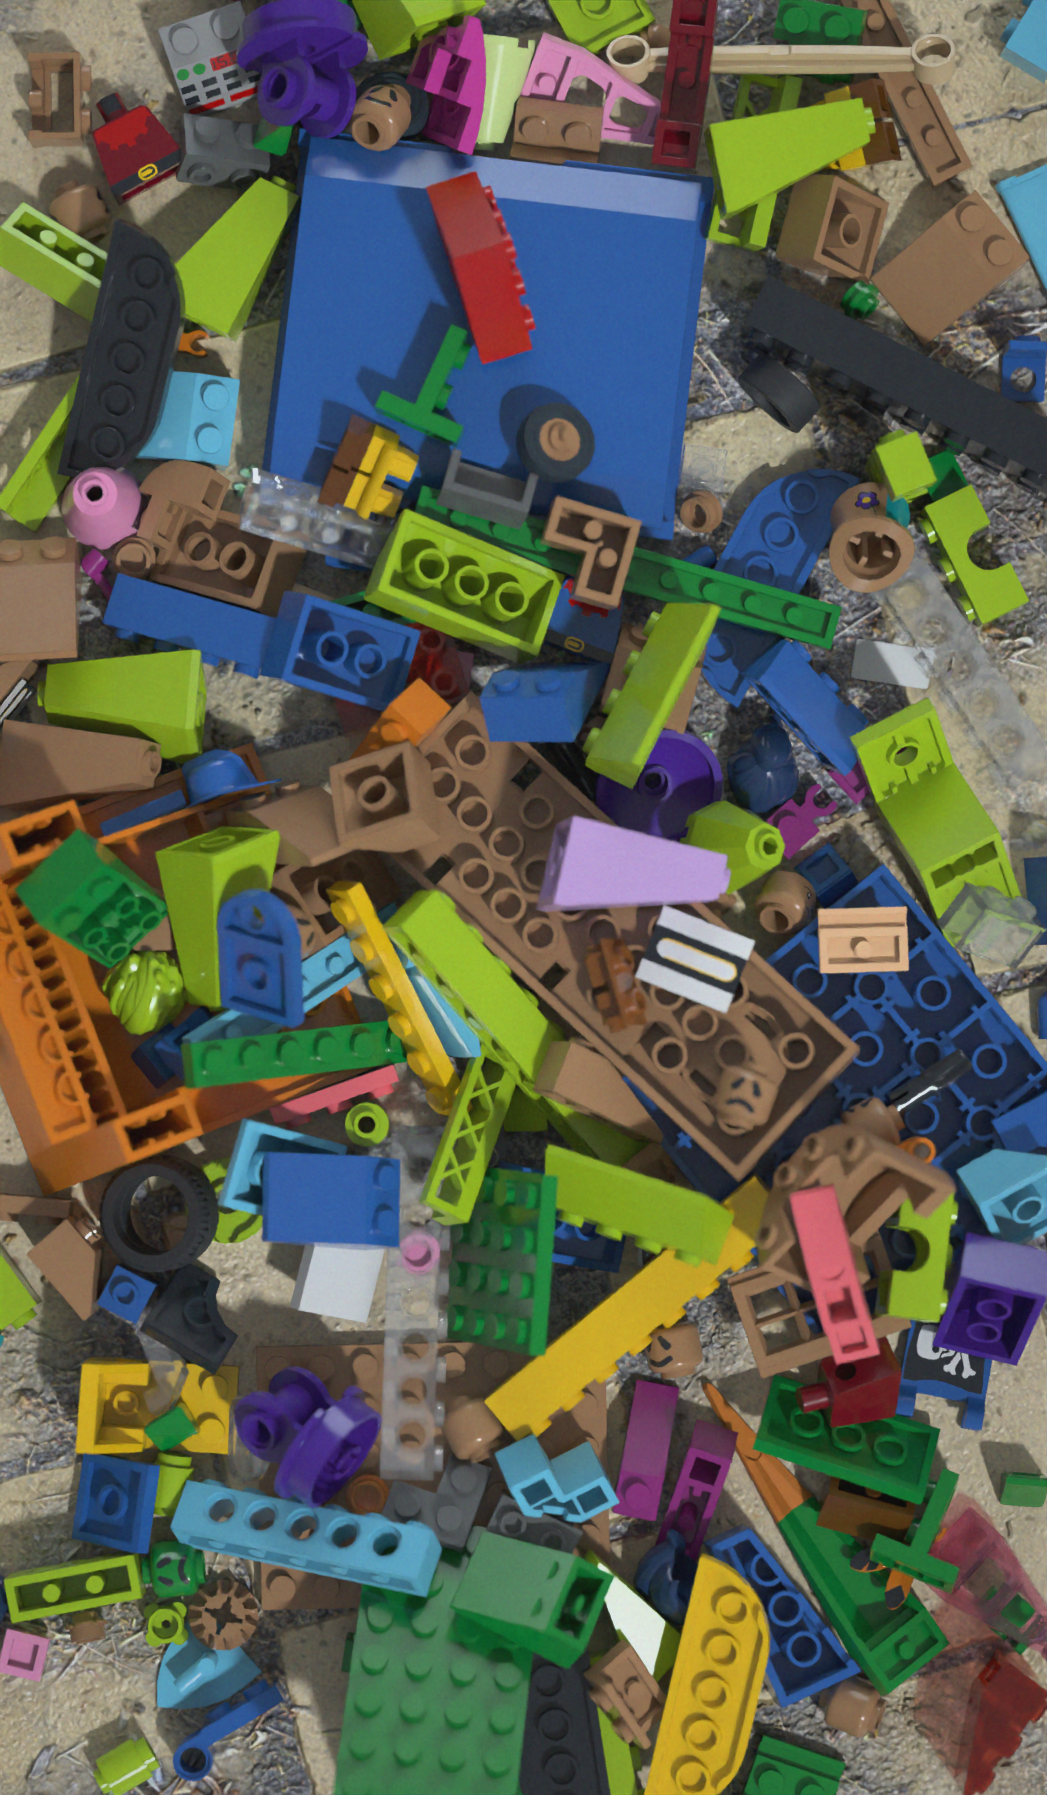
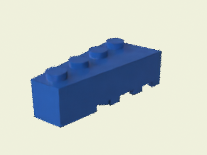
(189, 622)
(802, 1649)

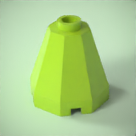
(744, 837)

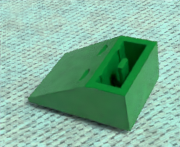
(92, 899)
(533, 1596)

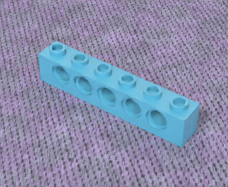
(405, 1570)

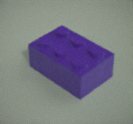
(992, 1299)

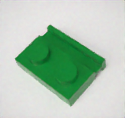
(791, 1770)

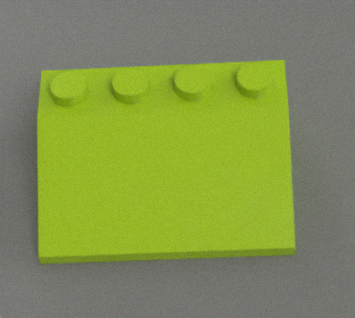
(650, 691)

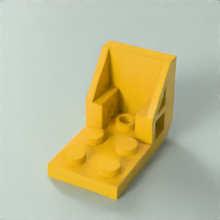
(115, 1410)

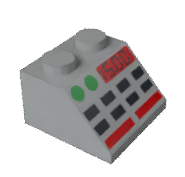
(206, 60)

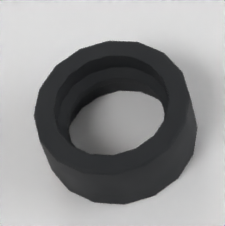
(779, 393)

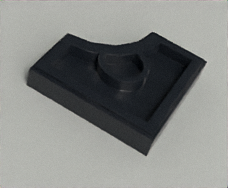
(189, 1320)

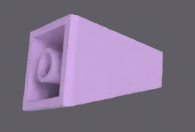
(616, 867)

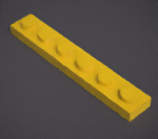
(392, 986)

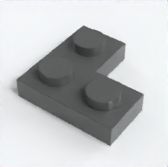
(450, 1510)

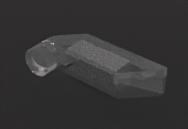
(167, 1366)

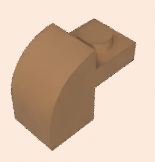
(174, 491)

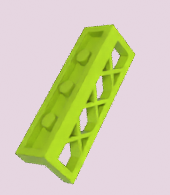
(757, 218)
(35, 484)
(475, 1142)

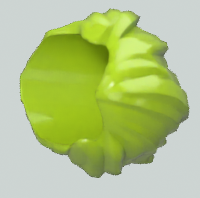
(145, 990)

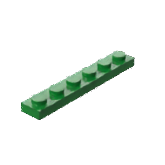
(290, 1054)

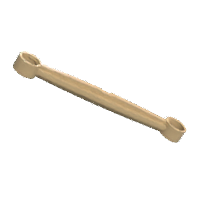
(797, 59)

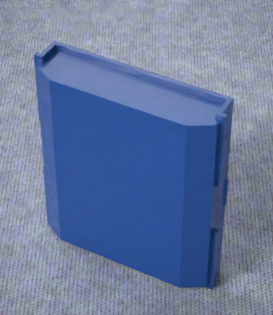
(609, 283)

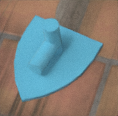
(201, 1676)

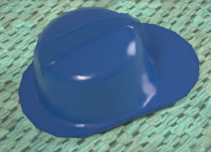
(216, 775)

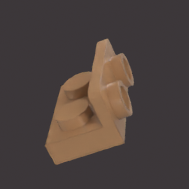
(556, 132)

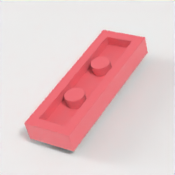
(335, 1097)

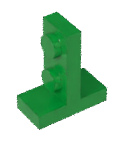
(434, 393)
(915, 1560)

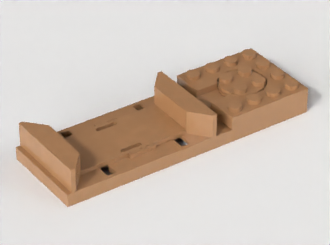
(499, 856)

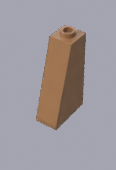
(63, 764)

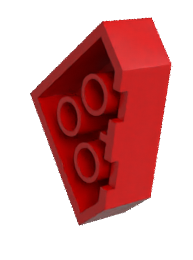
(482, 266)

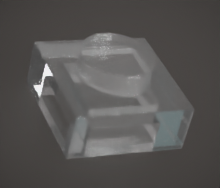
(702, 468)

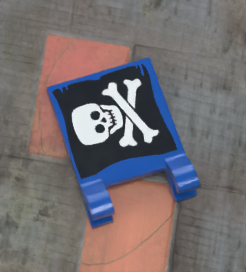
(942, 1375)

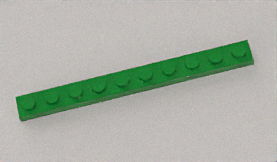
(662, 578)

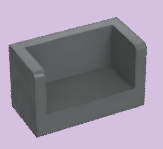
(485, 493)

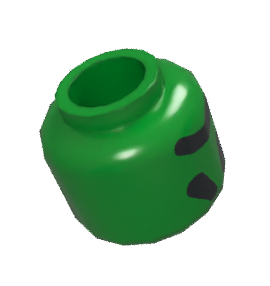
(174, 1568)

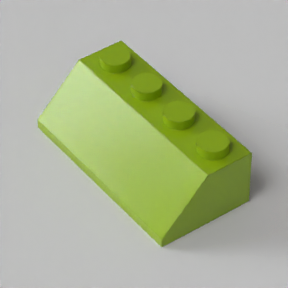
(464, 587)
(638, 1207)

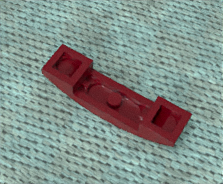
(686, 83)

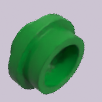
(860, 300)

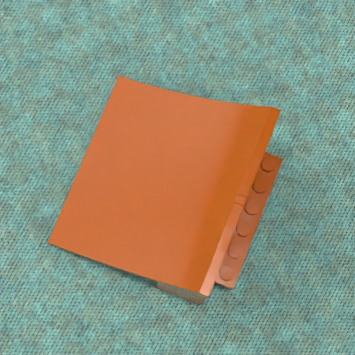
(62, 1049)

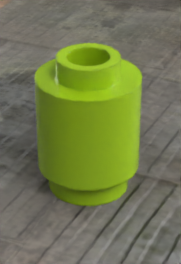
(381, 1119)
(173, 1475)
(125, 1766)

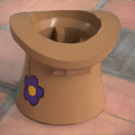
(870, 538)

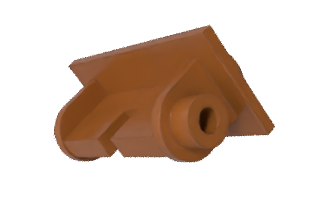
(624, 1003)

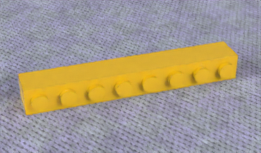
(622, 1323)

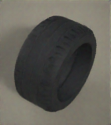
(116, 1216)

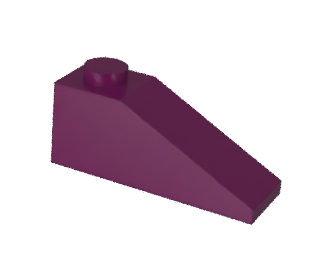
(645, 1450)
(699, 1484)

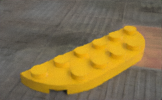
(712, 1685)

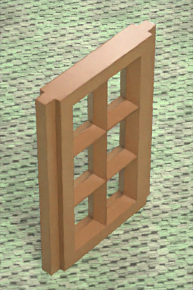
(810, 1346)

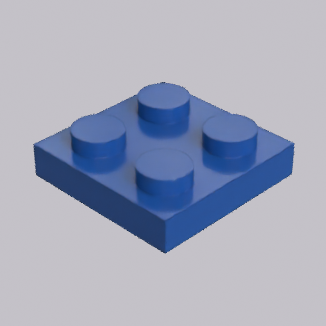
(116, 1502)

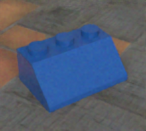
(807, 703)

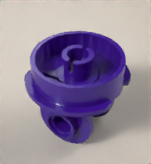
(304, 62)
(307, 1433)

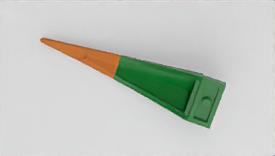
(882, 1640)

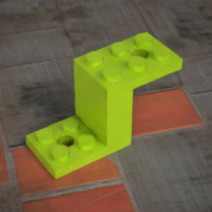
(931, 807)

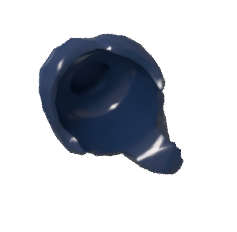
(764, 768)
(667, 1577)

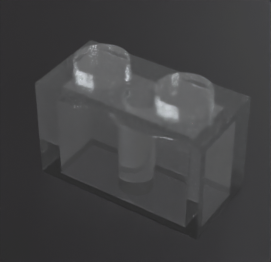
(992, 925)

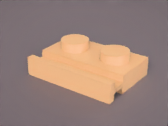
(862, 940)

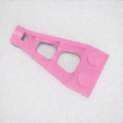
(560, 62)

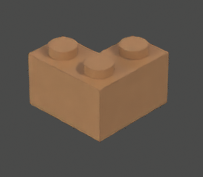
(603, 543)

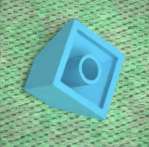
(1008, 1194)

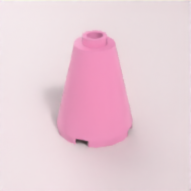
(112, 517)

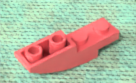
(834, 1273)

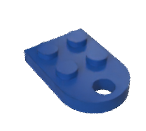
(260, 959)

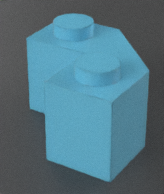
(566, 1485)

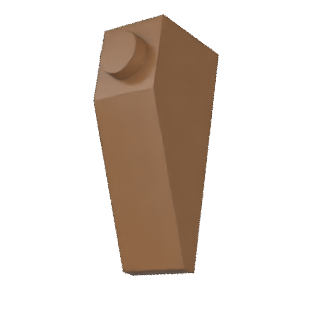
(593, 1088)

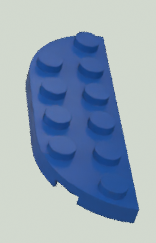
(776, 547)

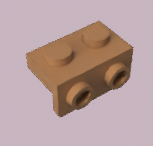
(628, 1693)

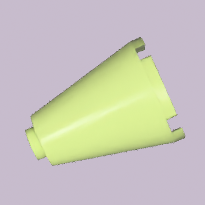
(505, 77)

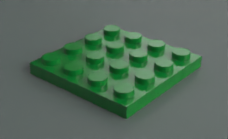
(504, 1263)

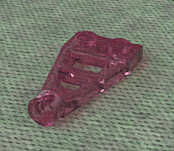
(967, 1547)

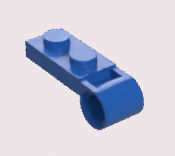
(223, 1721)

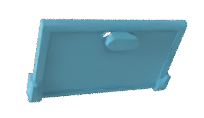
(1027, 205)

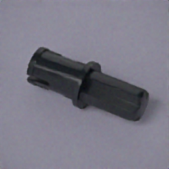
(930, 1082)

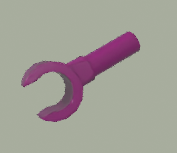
(93, 566)

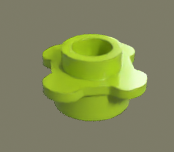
(175, 1615)

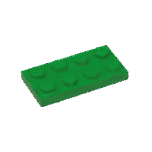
(879, 1454)

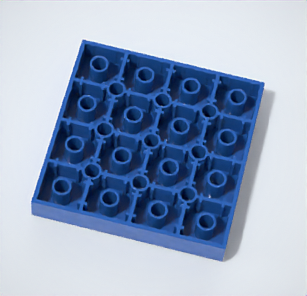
(899, 1026)

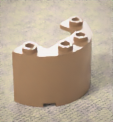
(870, 1185)

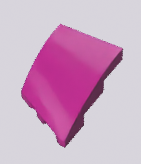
(455, 71)

